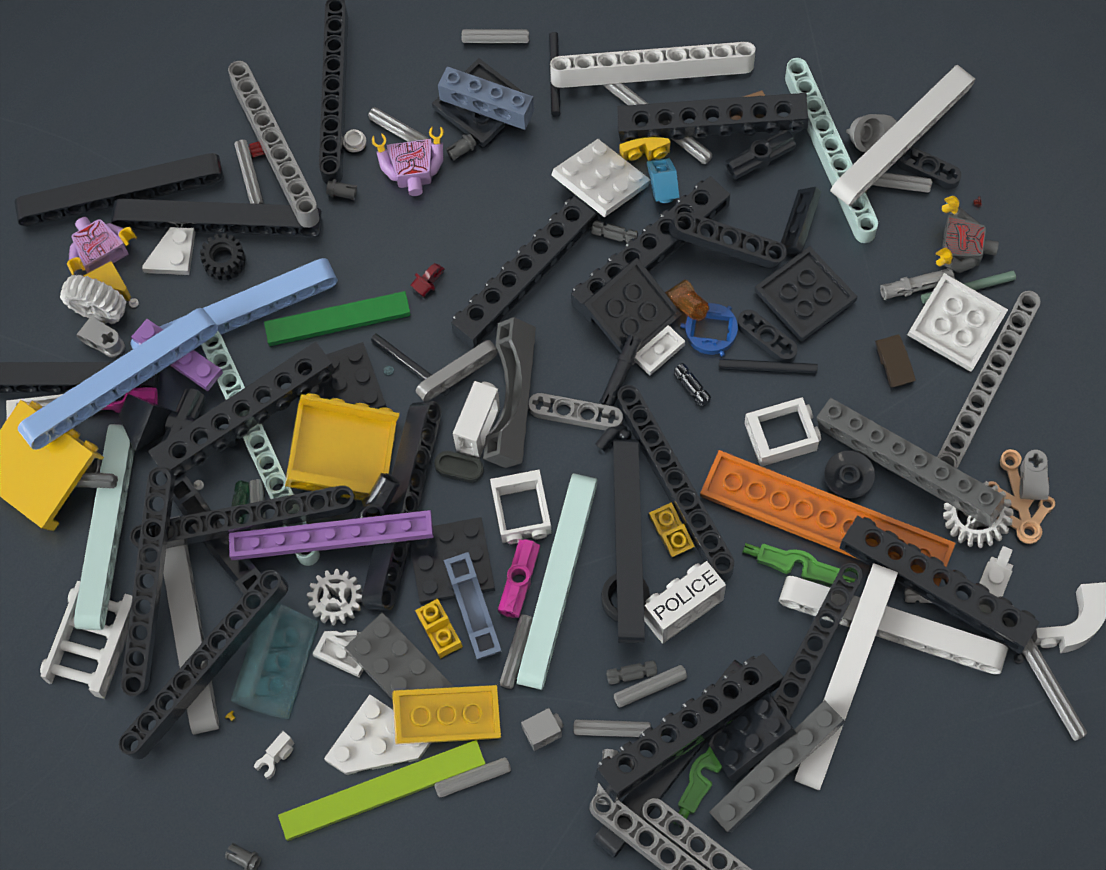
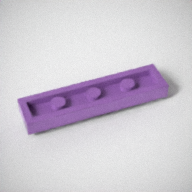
(191, 365)

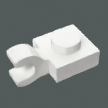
(278, 750)

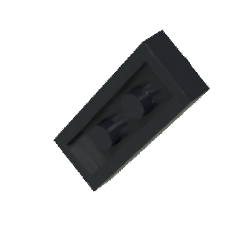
(800, 219)

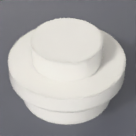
(354, 141)

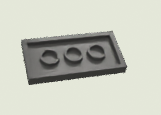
(393, 659)

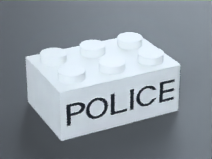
(684, 601)

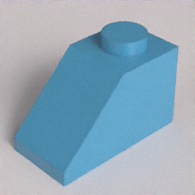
(663, 180)

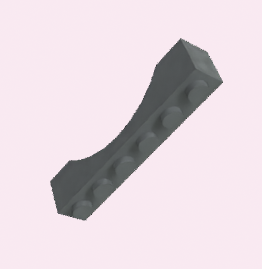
(515, 346)
(776, 767)

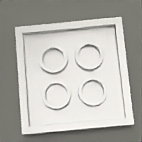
(601, 177)
(957, 322)

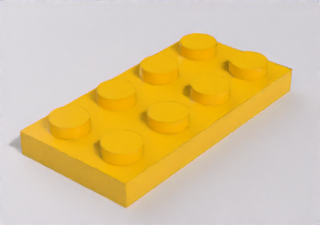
(446, 714)

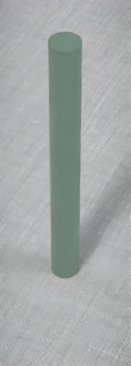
(982, 283)

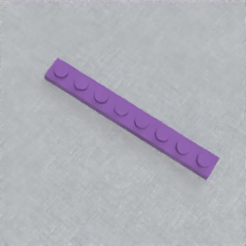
(331, 535)

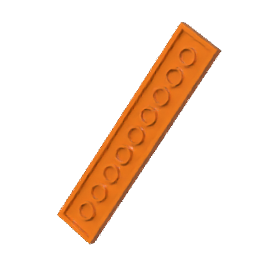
(806, 509)

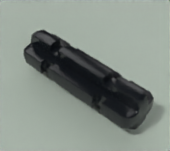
(692, 384)

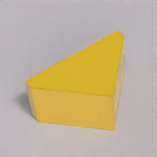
(108, 274)

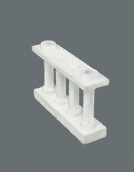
(106, 657)

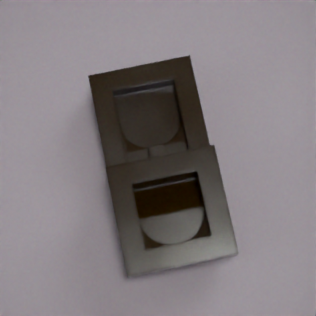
(896, 360)

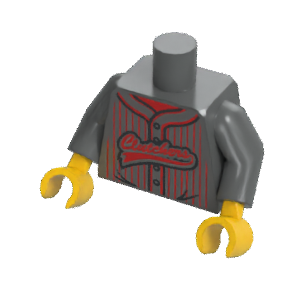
(963, 239)

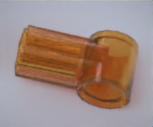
(688, 301)

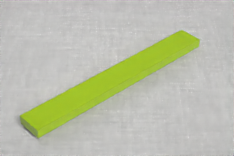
(380, 790)

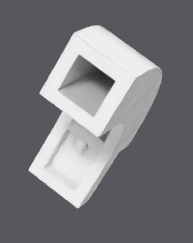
(1091, 616)

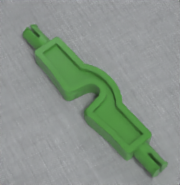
(785, 560)
(698, 784)

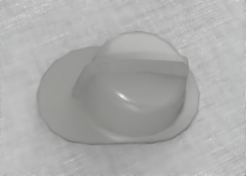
(869, 129)

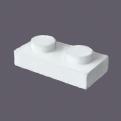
(659, 350)

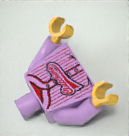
(411, 162)
(97, 244)

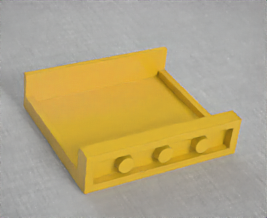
(339, 445)
(41, 478)

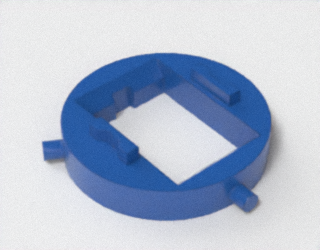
(708, 345)

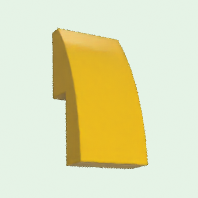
(653, 148)
(671, 530)
(438, 628)

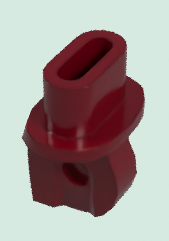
(425, 283)

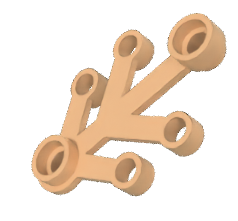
(1022, 505)

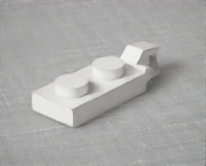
(996, 575)

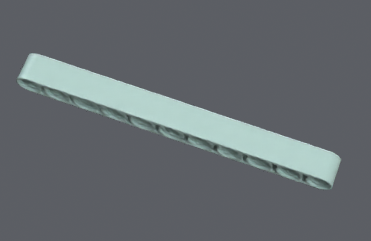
(265, 454)

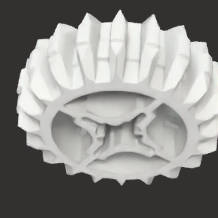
(93, 298)
(968, 531)

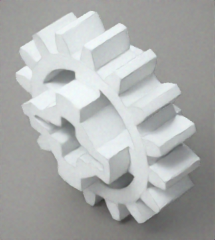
(342, 590)

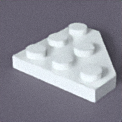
(370, 741)

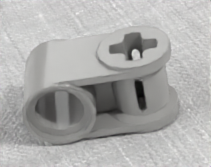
(101, 337)
(1034, 481)

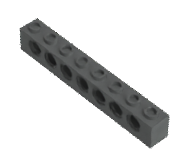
(911, 462)

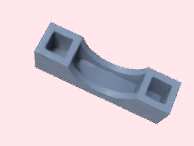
(472, 606)

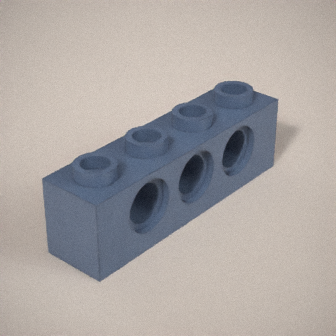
(486, 98)

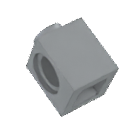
(542, 728)

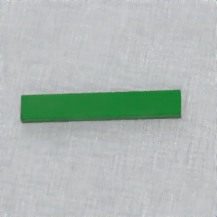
(337, 318)

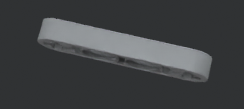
(456, 370)
(576, 407)

